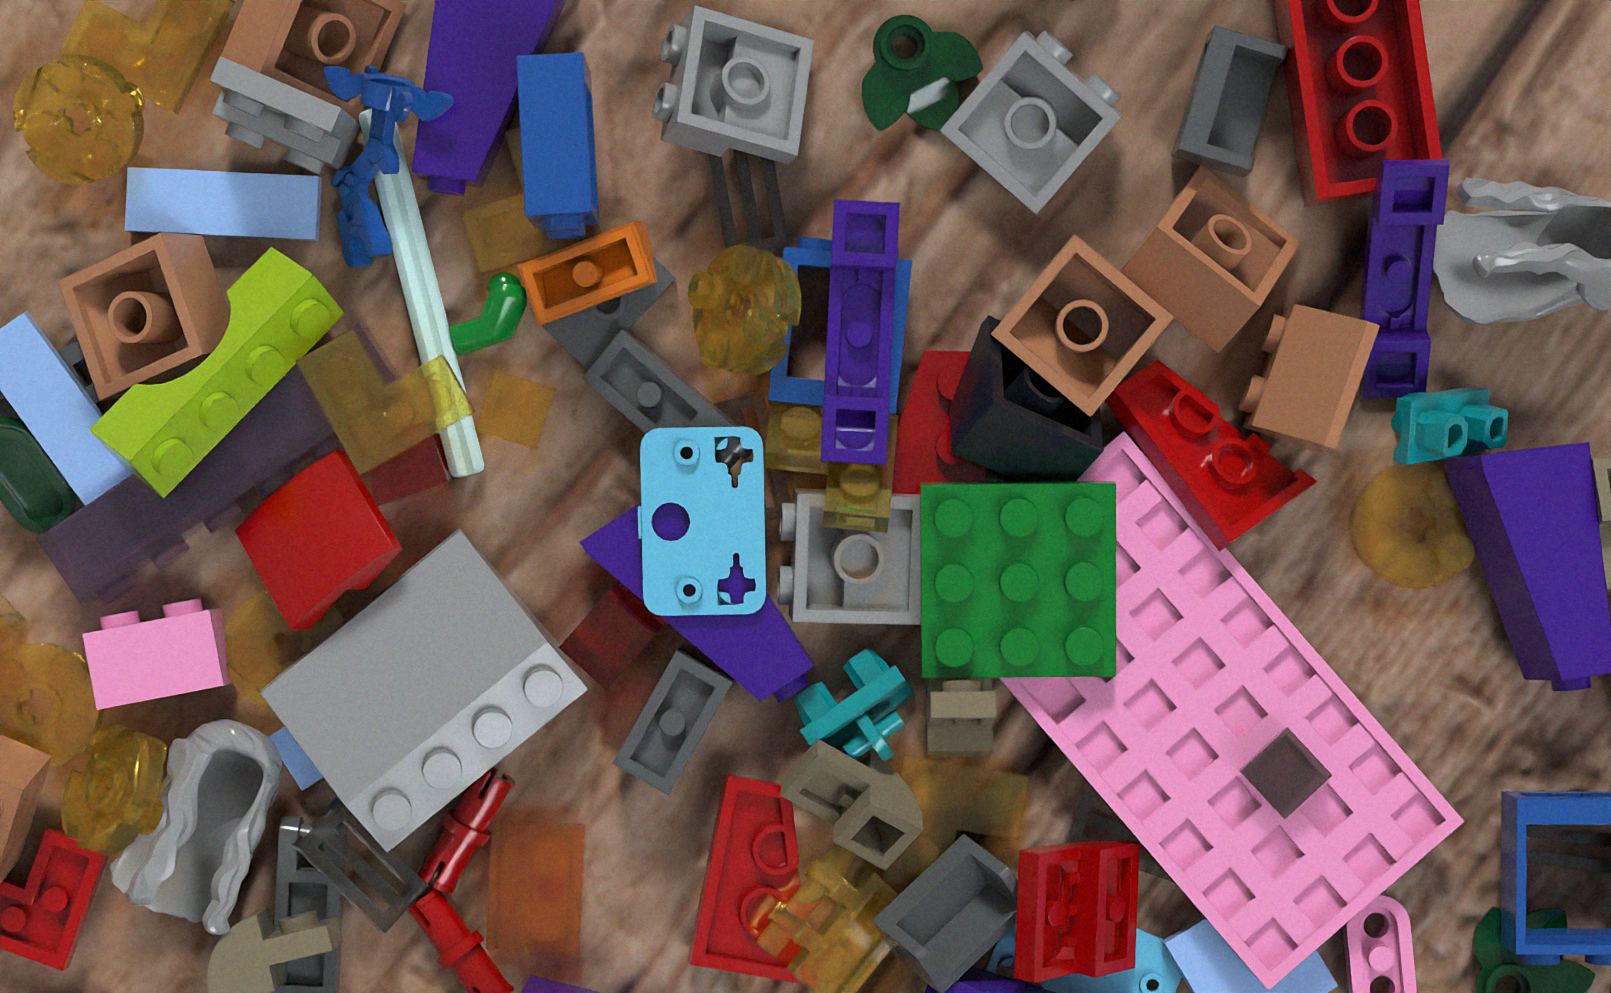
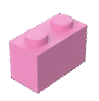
(157, 656)

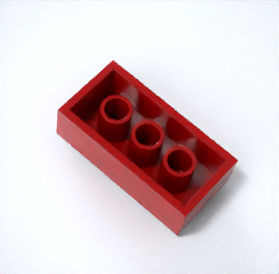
(1355, 92)

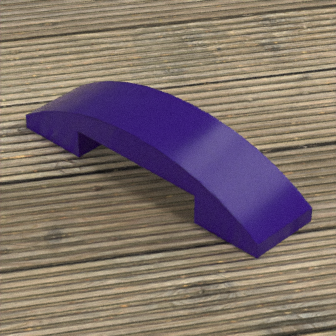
(1398, 273)
(859, 332)

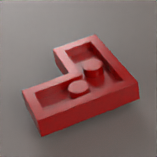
(50, 910)

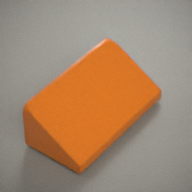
(589, 272)

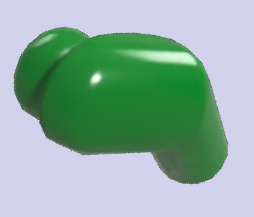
(498, 317)

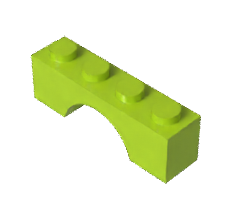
(173, 425)

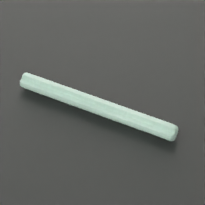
(423, 295)

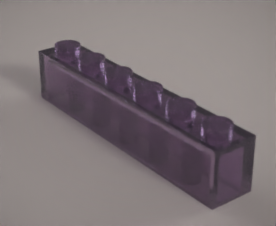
(135, 526)

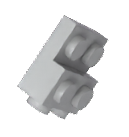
(733, 86)
(274, 111)
(1034, 119)
(849, 572)

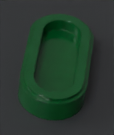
(30, 481)

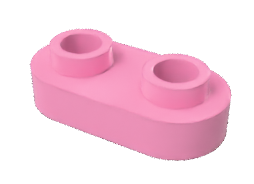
(1383, 953)

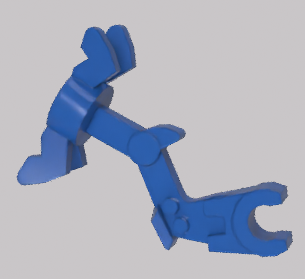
(391, 102)

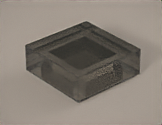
(1285, 772)

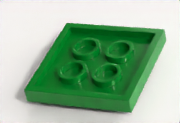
(1018, 579)

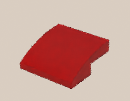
(318, 539)
(1076, 909)

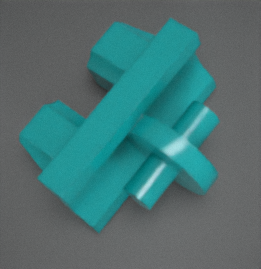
(1447, 425)
(878, 693)

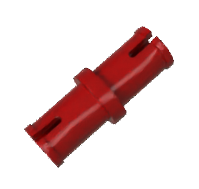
(465, 830)
(458, 945)

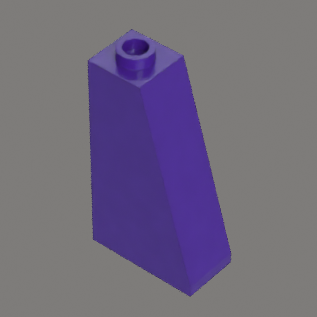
(476, 63)
(1541, 556)
(751, 648)

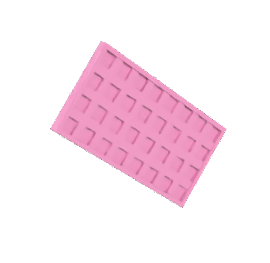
(1196, 693)

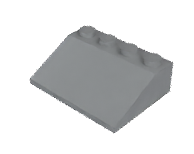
(424, 690)

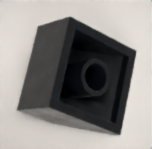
(1017, 420)

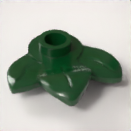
(921, 84)
(1499, 961)

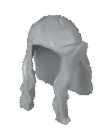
(1523, 261)
(210, 825)

